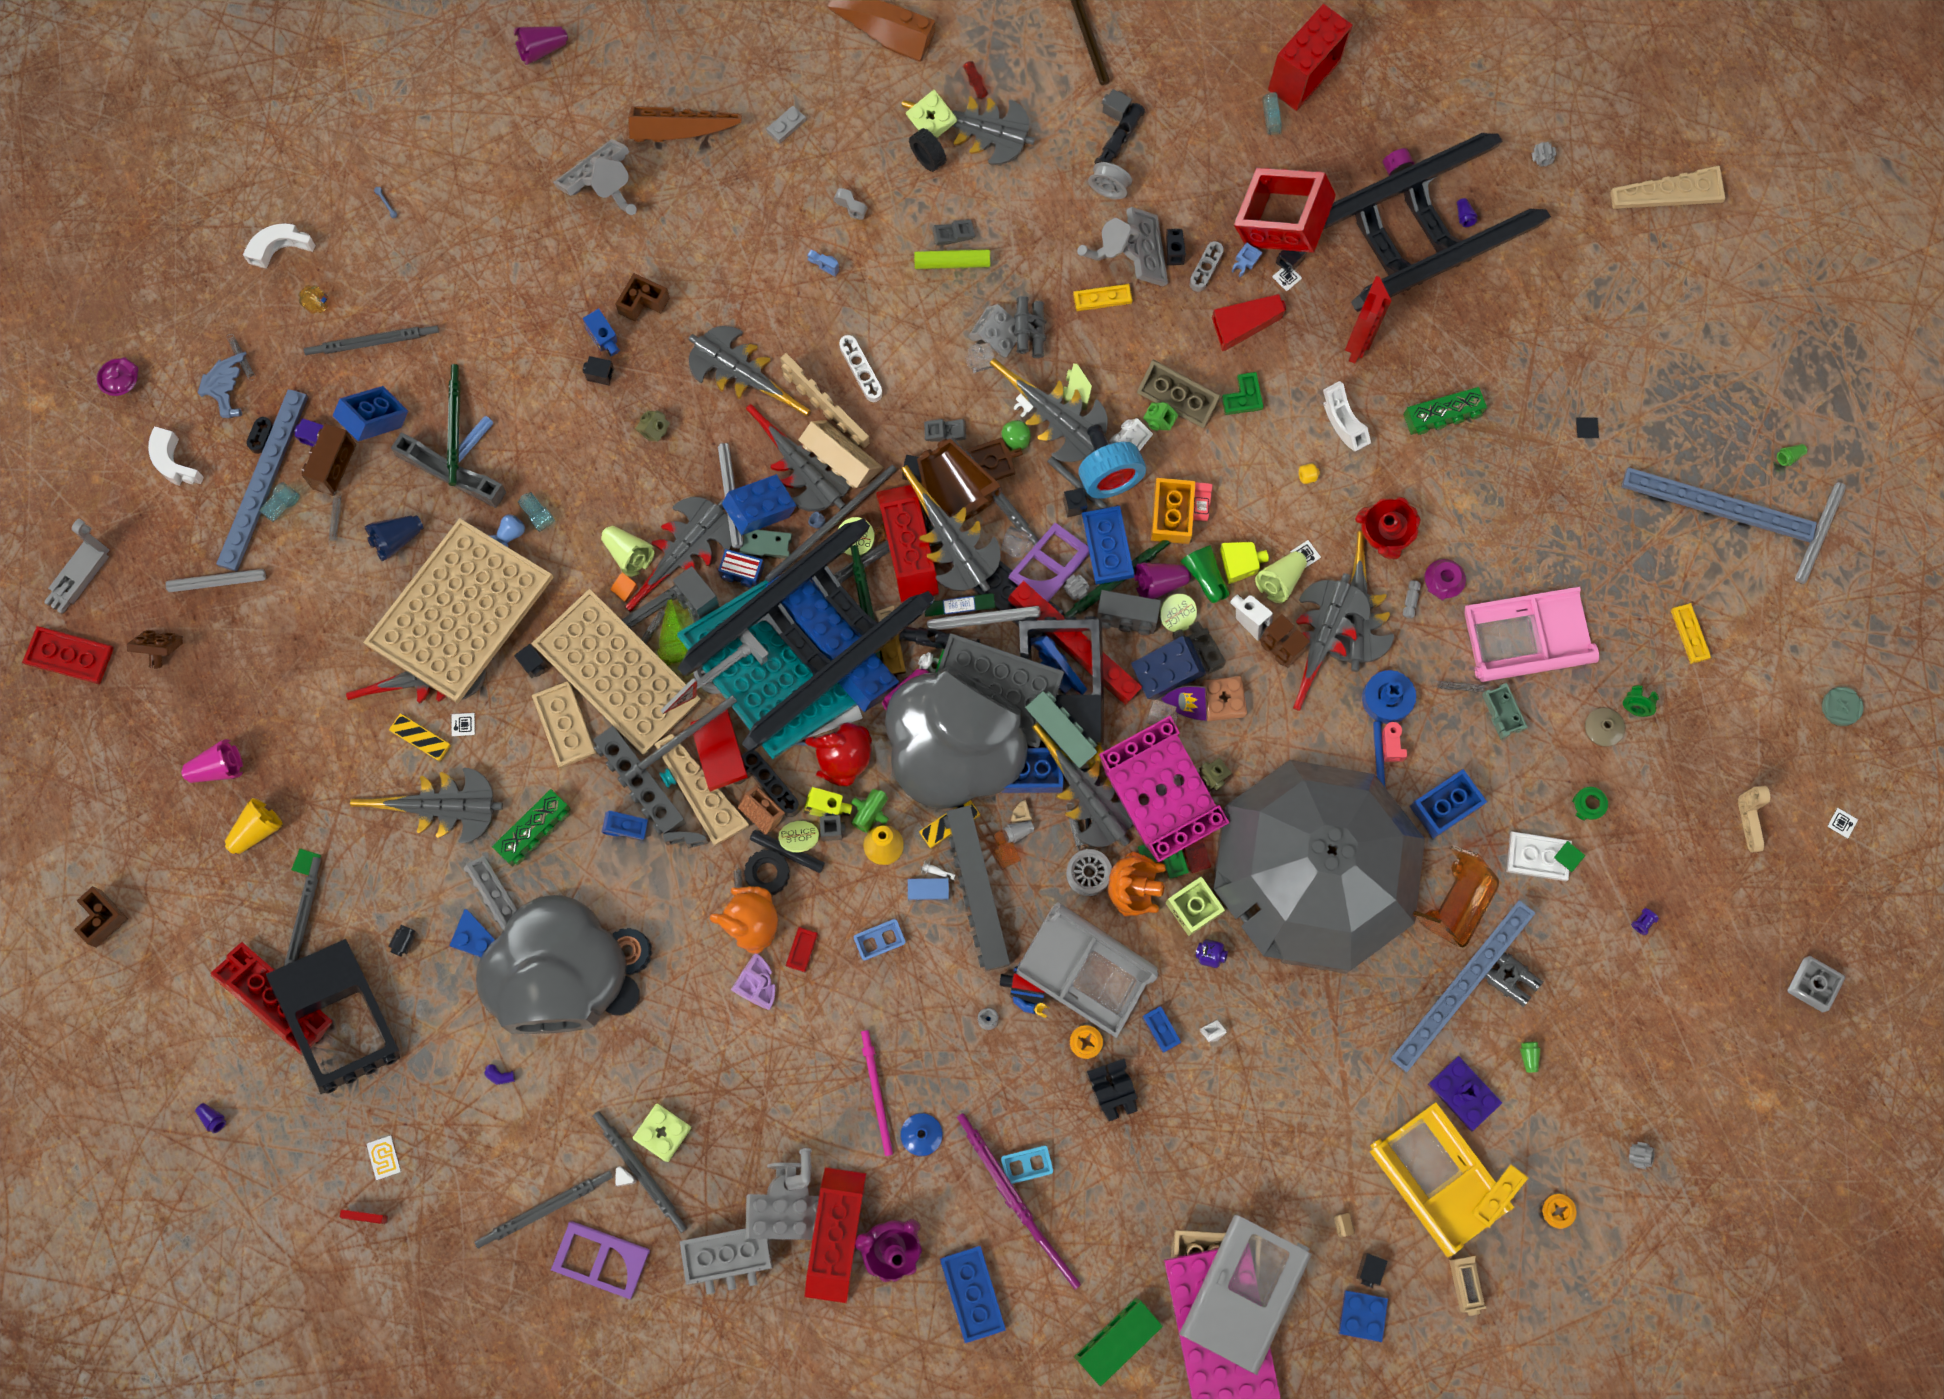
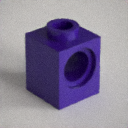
(307, 432)

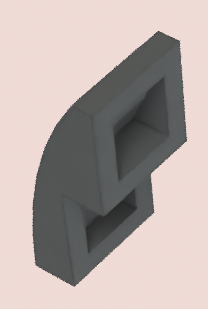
(953, 233)
(939, 430)
(692, 839)

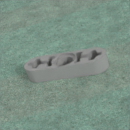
(1206, 273)

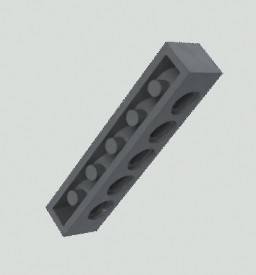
(612, 739)

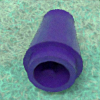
(1466, 213)
(211, 1119)

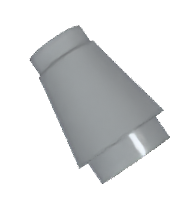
(1017, 831)

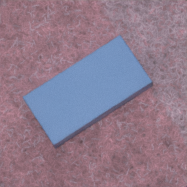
(928, 889)

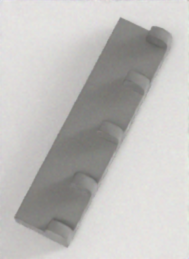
(491, 890)

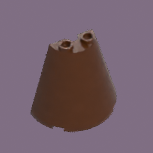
(956, 480)

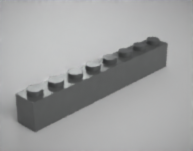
(977, 888)

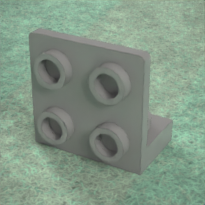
(997, 328)

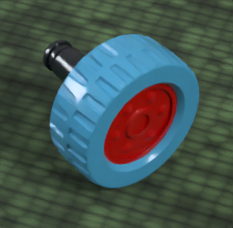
(1111, 466)

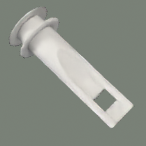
(935, 870)

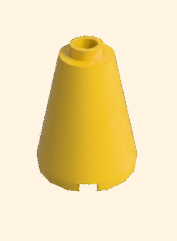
(252, 827)
(883, 845)

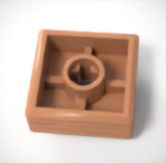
(1230, 687)

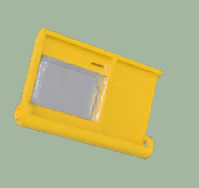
(1437, 1177)

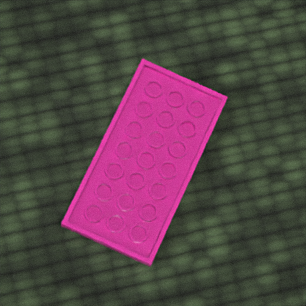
(1207, 1372)

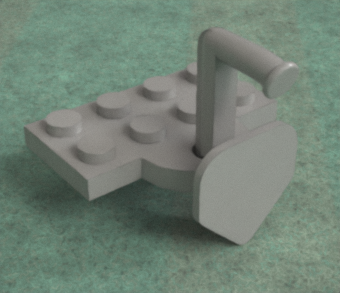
(602, 172)
(1138, 241)
(787, 1208)

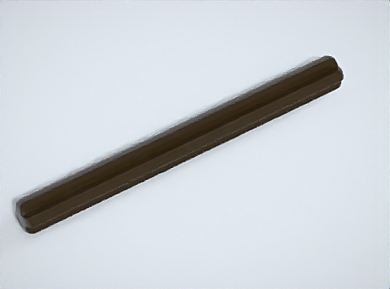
(1090, 41)

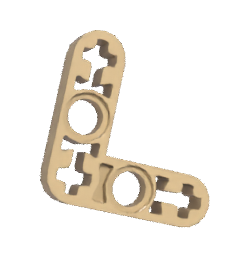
(1748, 805)

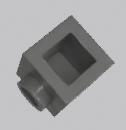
(1116, 104)
(831, 828)

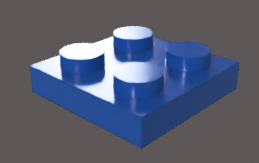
(1363, 1316)

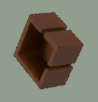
(1277, 641)

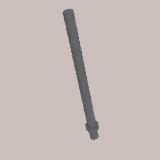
(638, 768)

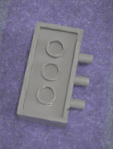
(724, 1257)

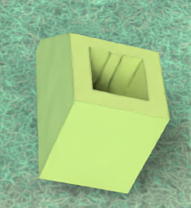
(1078, 381)

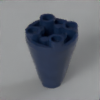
(392, 534)

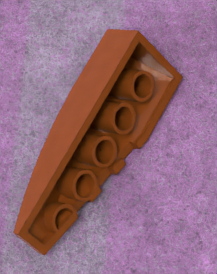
(666, 124)

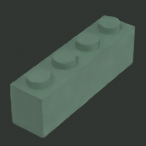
(1060, 728)

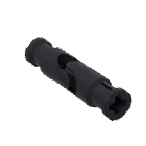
(1119, 137)
(921, 635)

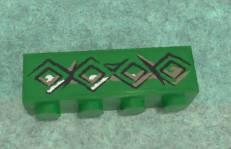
(1444, 411)
(531, 827)

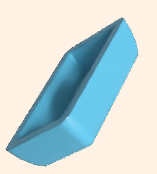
(1024, 1157)

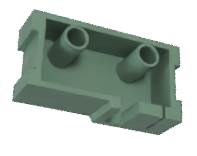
(766, 544)
(1504, 711)

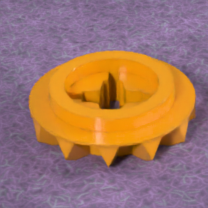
(1095, 1039)
(1568, 1214)

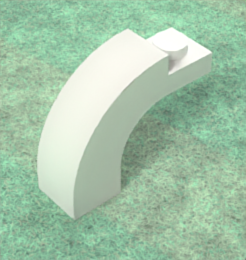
(273, 238)
(1343, 420)
(161, 451)

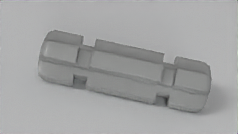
(1411, 599)

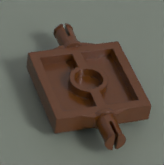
(995, 458)

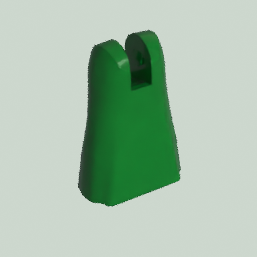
(1205, 570)

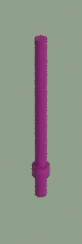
(1054, 1256)

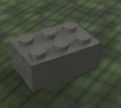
(694, 594)
(1128, 612)

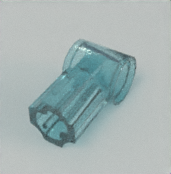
(282, 498)
(539, 516)

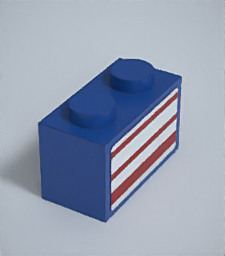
(741, 568)

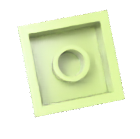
(1195, 906)

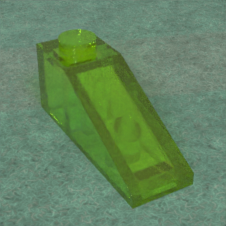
(671, 647)

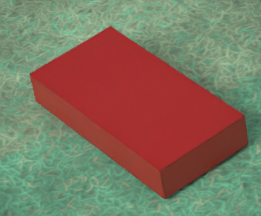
(801, 949)
(365, 1217)

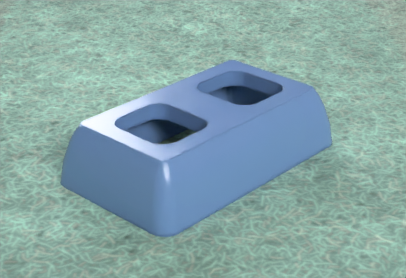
(876, 933)

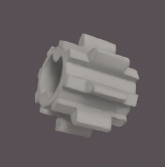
(1544, 154)
(1076, 587)
(1641, 1155)

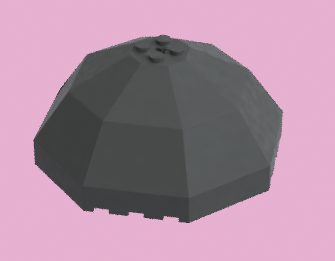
(1316, 904)

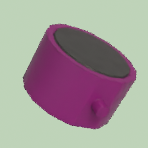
(1397, 161)

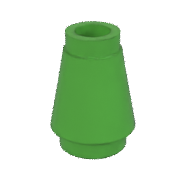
(1791, 454)
(1530, 1054)

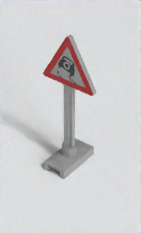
(689, 692)

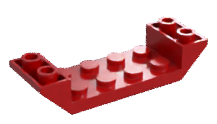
(903, 527)
(834, 1235)

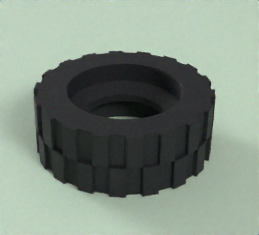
(927, 149)
(774, 858)

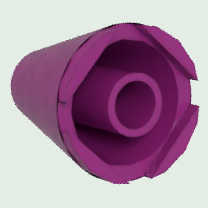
(539, 41)
(1159, 579)

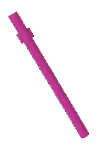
(869, 1052)

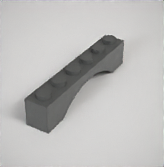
(467, 481)

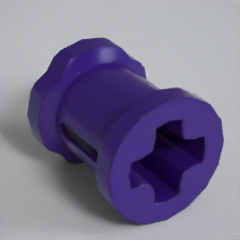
(1645, 921)

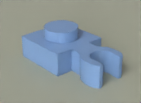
(1246, 258)
(828, 264)

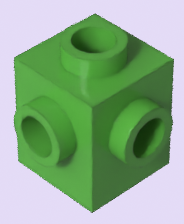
(1160, 416)

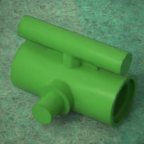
(870, 810)

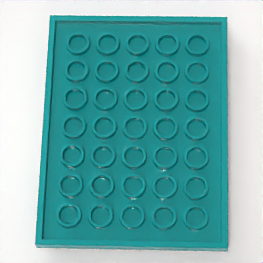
(766, 685)

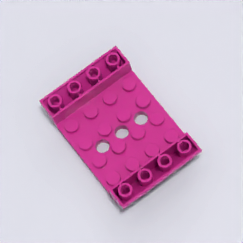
(1184, 811)

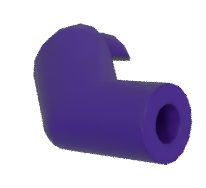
(496, 1077)

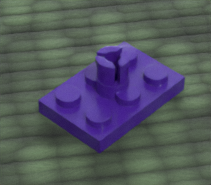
(1465, 1093)

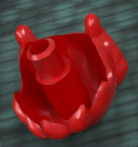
(1389, 526)
(842, 753)

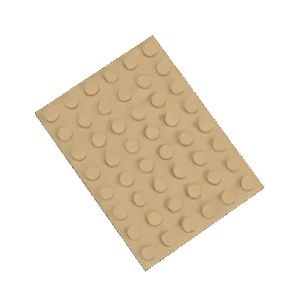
(458, 610)

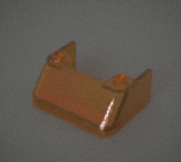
(1466, 900)

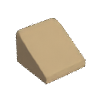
(1343, 1225)

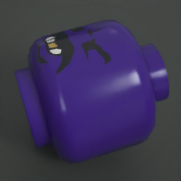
(1211, 953)

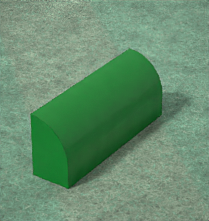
(1118, 1341)

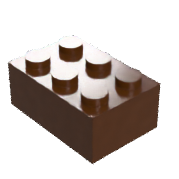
(328, 459)

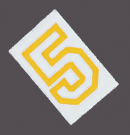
(383, 1157)

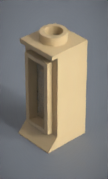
(1467, 1285)

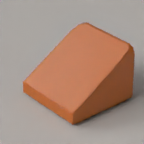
(624, 587)

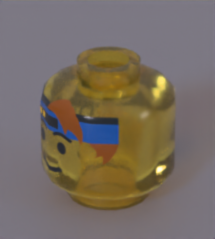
(313, 299)

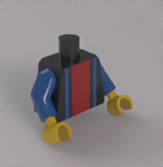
(1024, 994)

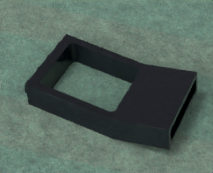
(1083, 709)
(317, 983)

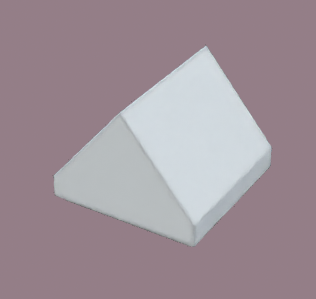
(623, 1177)

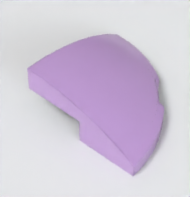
(755, 983)

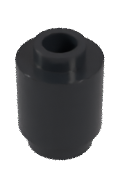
(402, 940)

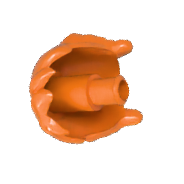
(1133, 884)
(749, 918)

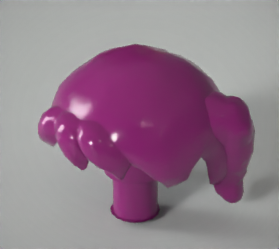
(891, 1249)

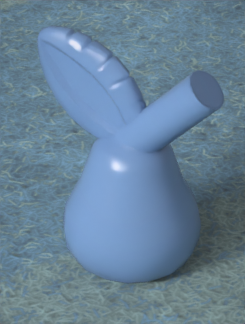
(509, 529)

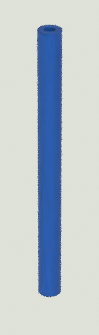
(1379, 752)

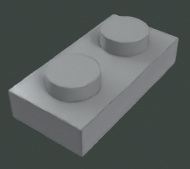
(786, 124)

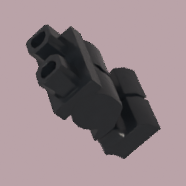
(1113, 1095)

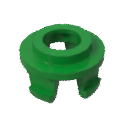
(1635, 698)
(1583, 811)

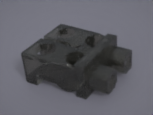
(1205, 647)

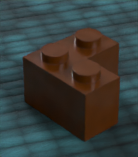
(641, 293)
(102, 919)

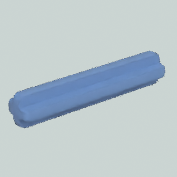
(474, 436)

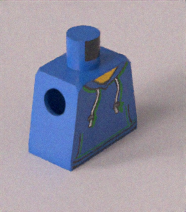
(601, 332)

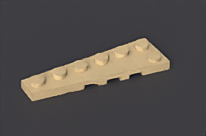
(1686, 189)
(794, 373)
(712, 808)

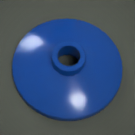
(921, 1146)

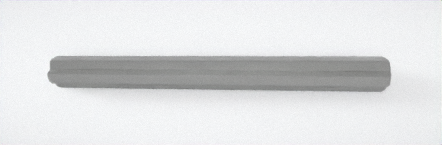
(729, 484)
(1820, 533)
(983, 618)

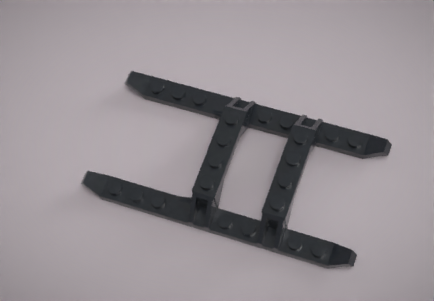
(1414, 184)
(768, 607)

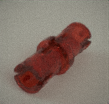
(975, 79)

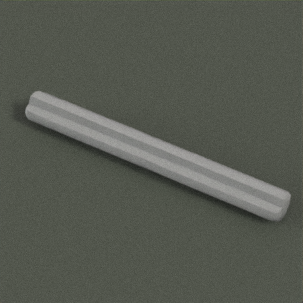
(215, 580)

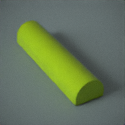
(952, 259)

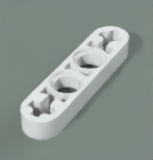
(858, 369)

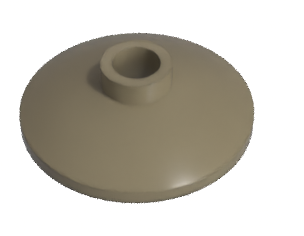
(1599, 733)

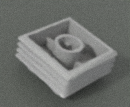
(1827, 980)

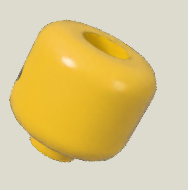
(1308, 473)

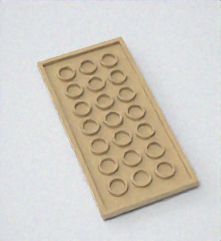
(614, 671)

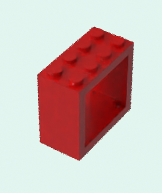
(1310, 57)
(1280, 235)

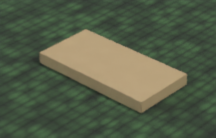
(564, 724)

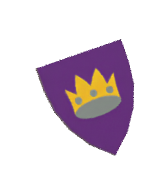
(1189, 701)

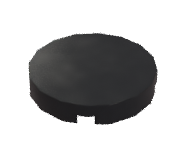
(626, 999)

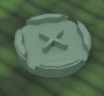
(1842, 706)

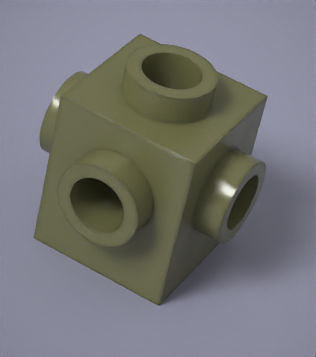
(652, 425)
(1214, 774)

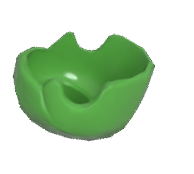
(1016, 435)

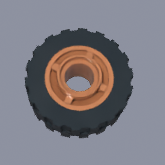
(641, 949)

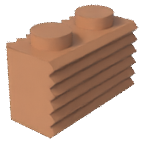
(761, 810)

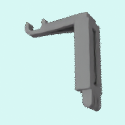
(78, 570)

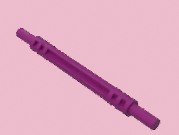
(1000, 1178)

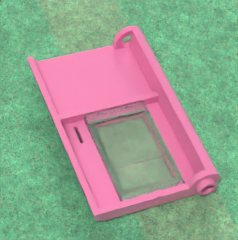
(1522, 641)

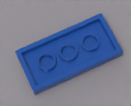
(1107, 545)
(972, 1294)

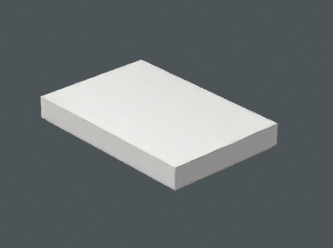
(1535, 856)

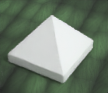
(1213, 1031)

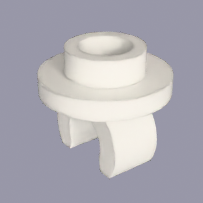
(926, 660)

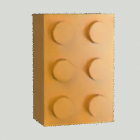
(1173, 510)

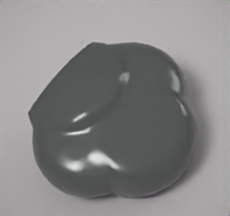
(953, 739)
(551, 968)

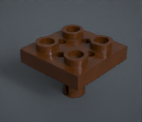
(155, 645)

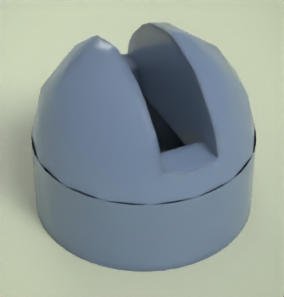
(816, 520)

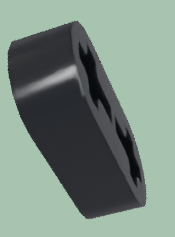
(258, 434)

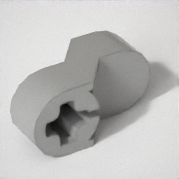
(855, 208)

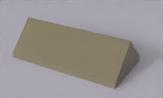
(1180, 392)

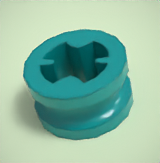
(667, 778)

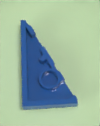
(1055, 659)
(471, 936)

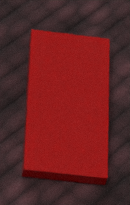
(68, 655)
(720, 752)

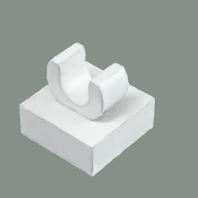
(1023, 402)

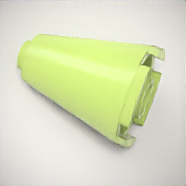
(627, 550)
(1281, 577)

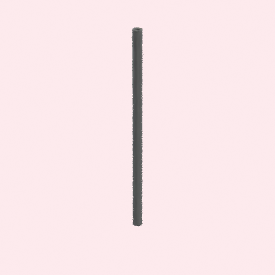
(830, 524)

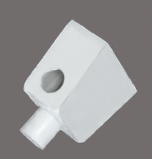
(1252, 615)

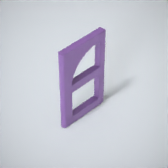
(1049, 587)
(633, 1255)

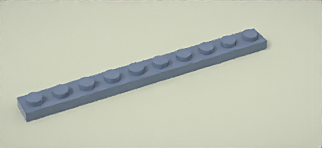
(262, 480)
(1719, 504)
(1462, 986)

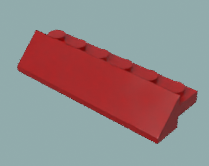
(1368, 320)
(245, 978)

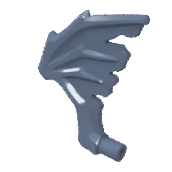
(220, 381)

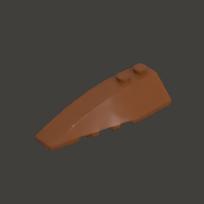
(889, 24)

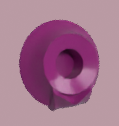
(117, 376)
(1445, 579)

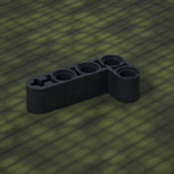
(769, 784)

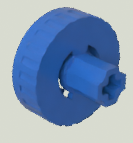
(1403, 693)

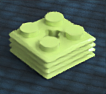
(934, 105)
(664, 1146)

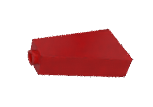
(1245, 319)

